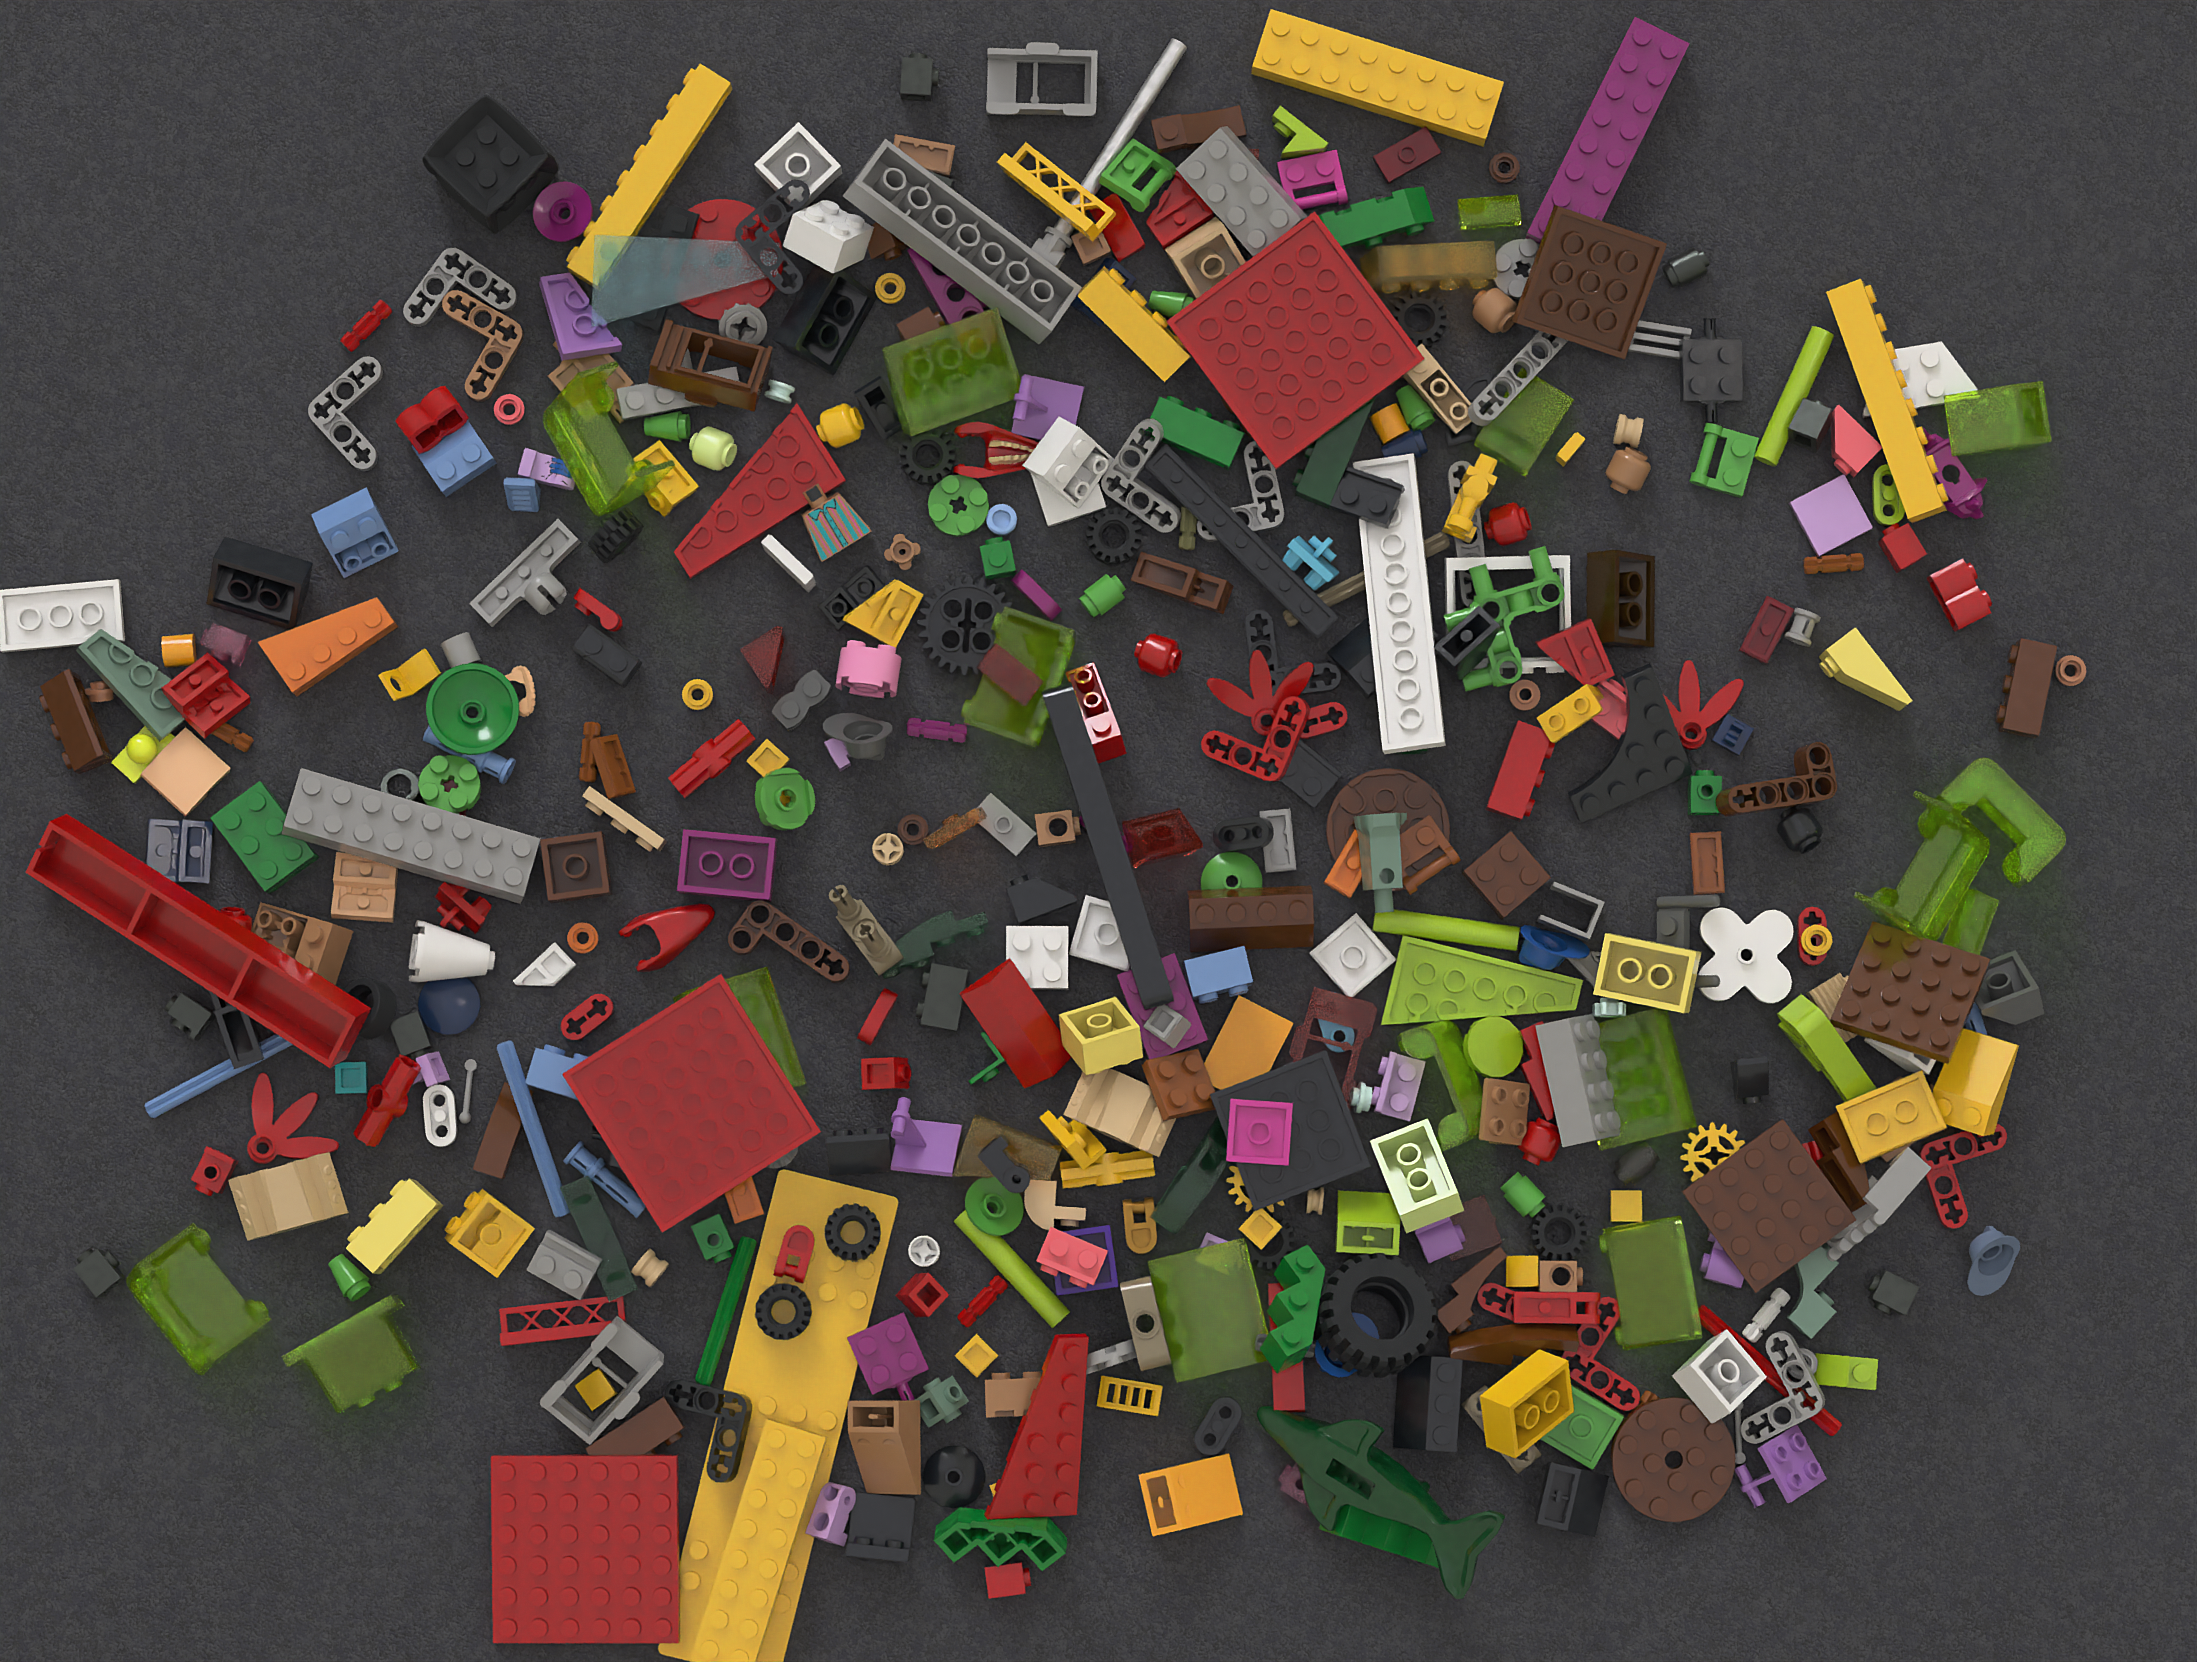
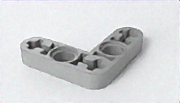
(450, 279)
(336, 416)
(1129, 474)
(1255, 510)
(1794, 1401)

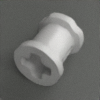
(1802, 627)

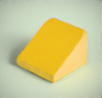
(1522, 1271)
(596, 1389)

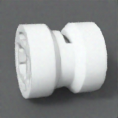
(921, 1248)

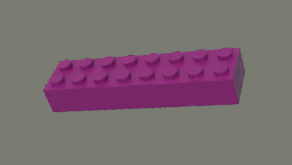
(1613, 124)

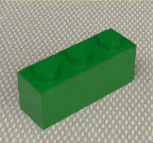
(1197, 432)

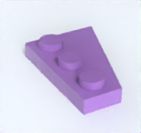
(571, 319)

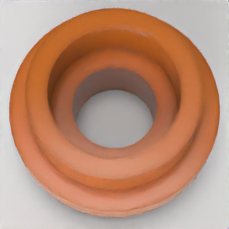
(573, 935)

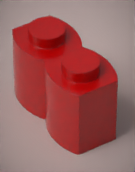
(431, 419)
(1959, 594)

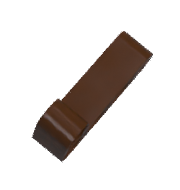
(1776, 790)
(793, 946)

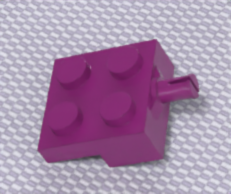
(888, 1355)

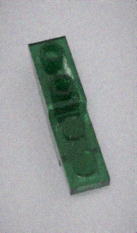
(940, 929)
(1193, 1180)

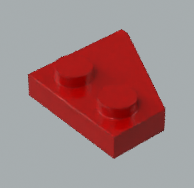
(1178, 213)
(1579, 652)

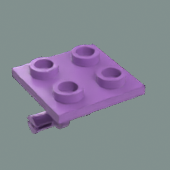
(1041, 403)
(923, 1145)
(1789, 1464)

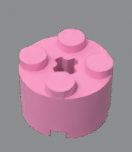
(868, 669)

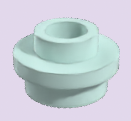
(1361, 1097)

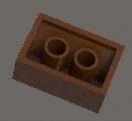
(74, 722)

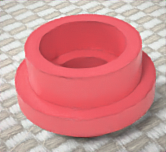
(502, 402)

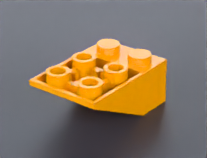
(1190, 1494)

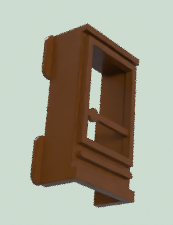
(703, 387)

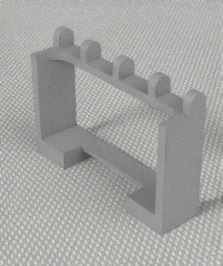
(1882, 1200)

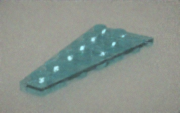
(654, 272)

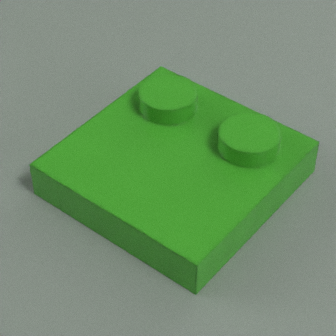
(1586, 1430)

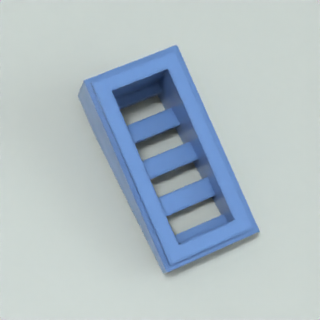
(522, 494)

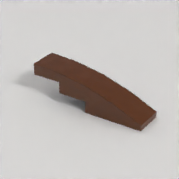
(1502, 1342)

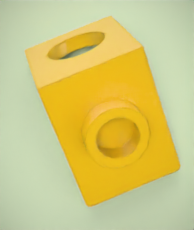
(411, 675)

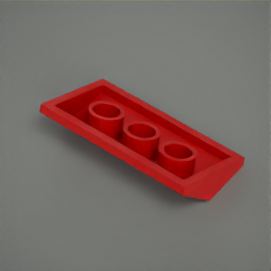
(1017, 1024)

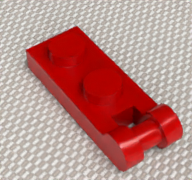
(1555, 1307)

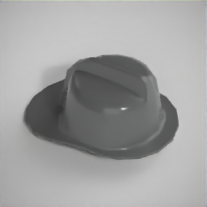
(860, 734)

